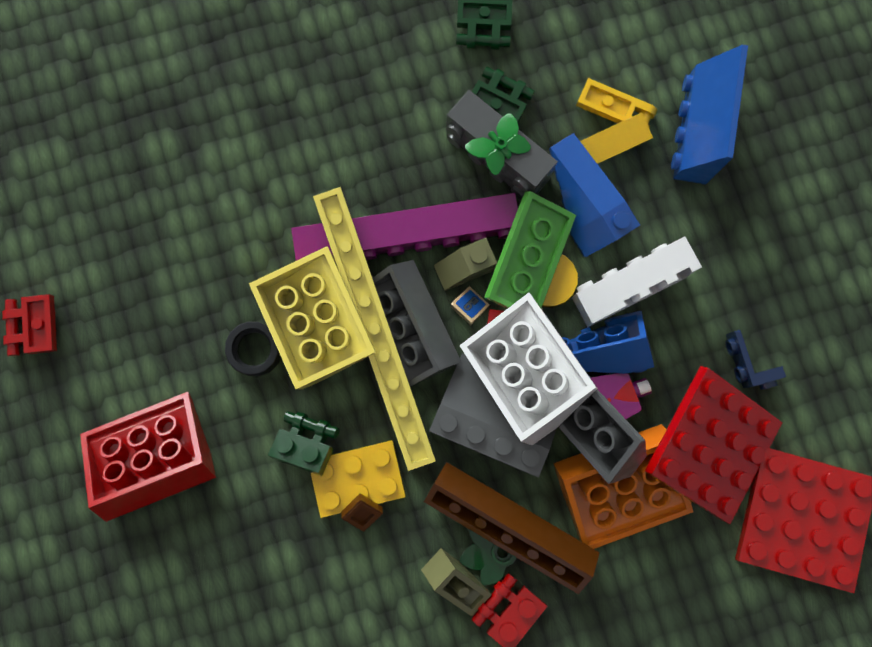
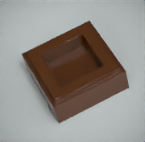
(361, 512)

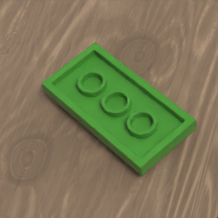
(530, 251)

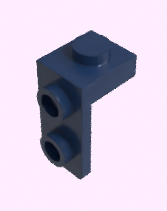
(744, 370)

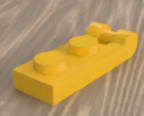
(612, 103)

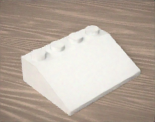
(528, 370)

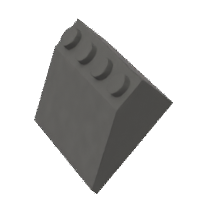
(476, 422)

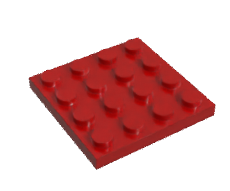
(714, 445)
(807, 520)

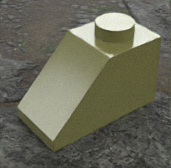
(466, 264)
(455, 582)

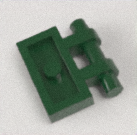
(484, 15)
(499, 100)
(301, 451)

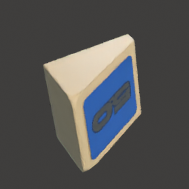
(469, 305)

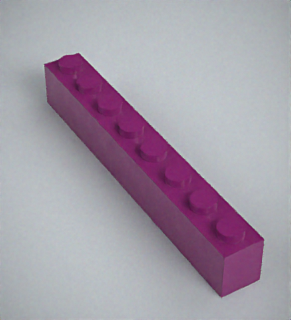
(419, 227)

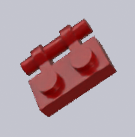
(37, 325)
(517, 616)

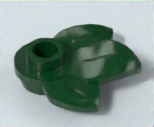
(484, 557)

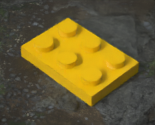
(362, 471)

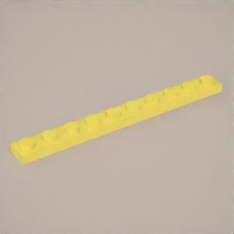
(386, 360)

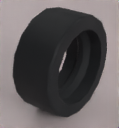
(231, 348)

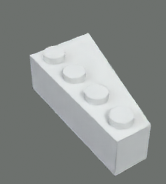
(636, 281)

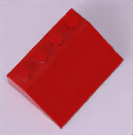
(145, 457)

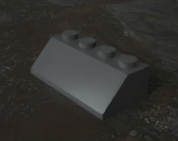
(414, 323)
(605, 438)

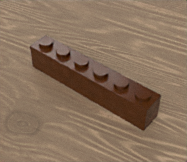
(513, 528)

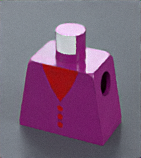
(623, 392)

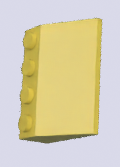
(312, 318)

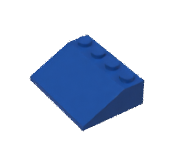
(709, 116)

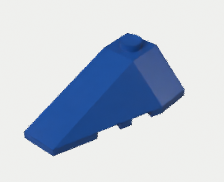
(591, 196)
(614, 348)

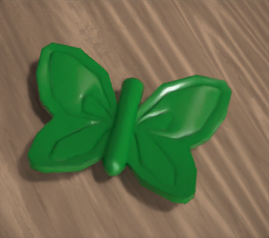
(500, 146)

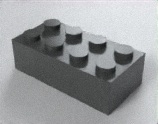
(522, 172)

